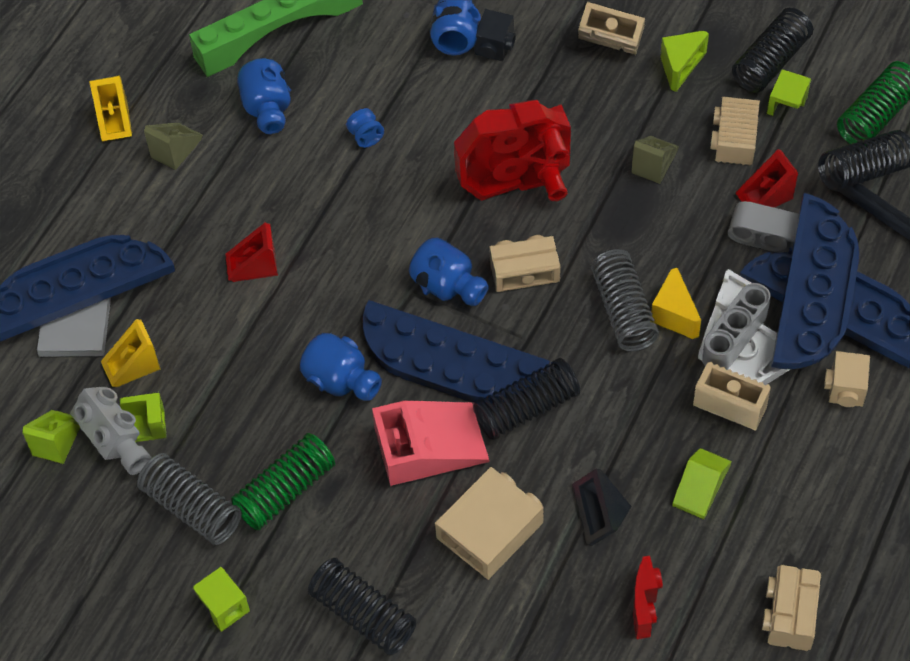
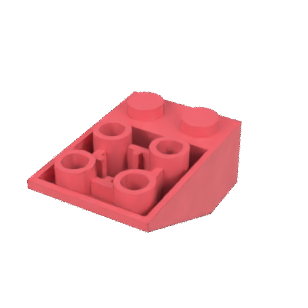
(427, 438)

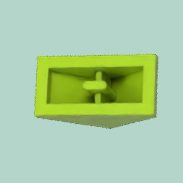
(681, 55)
(51, 435)
(701, 482)

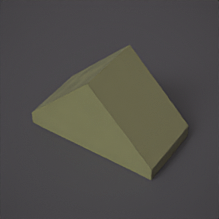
(171, 143)
(652, 158)

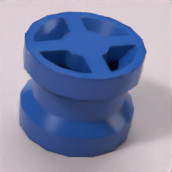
(365, 128)

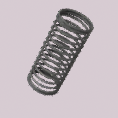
(616, 273)
(216, 522)

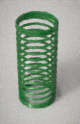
(894, 86)
(256, 512)

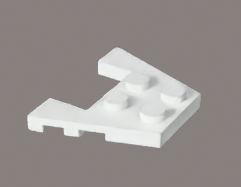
(757, 355)

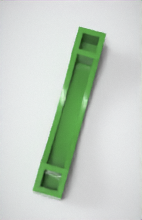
(229, 38)

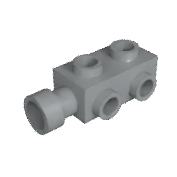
(110, 428)

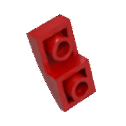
(646, 590)

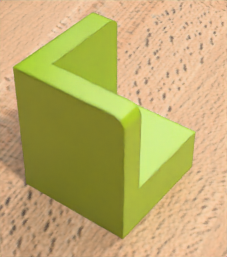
(789, 90)
(148, 414)
(222, 598)

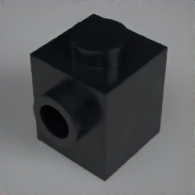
(495, 35)

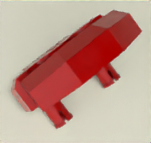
(514, 150)

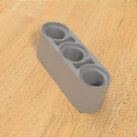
(763, 227)
(739, 314)

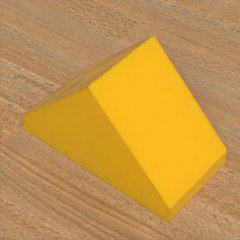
(111, 108)
(675, 308)
(130, 356)

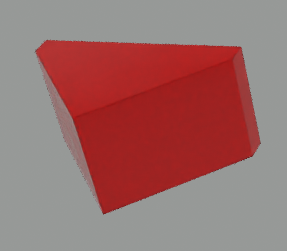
(771, 183)
(253, 256)

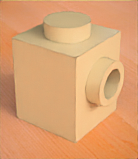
(848, 379)

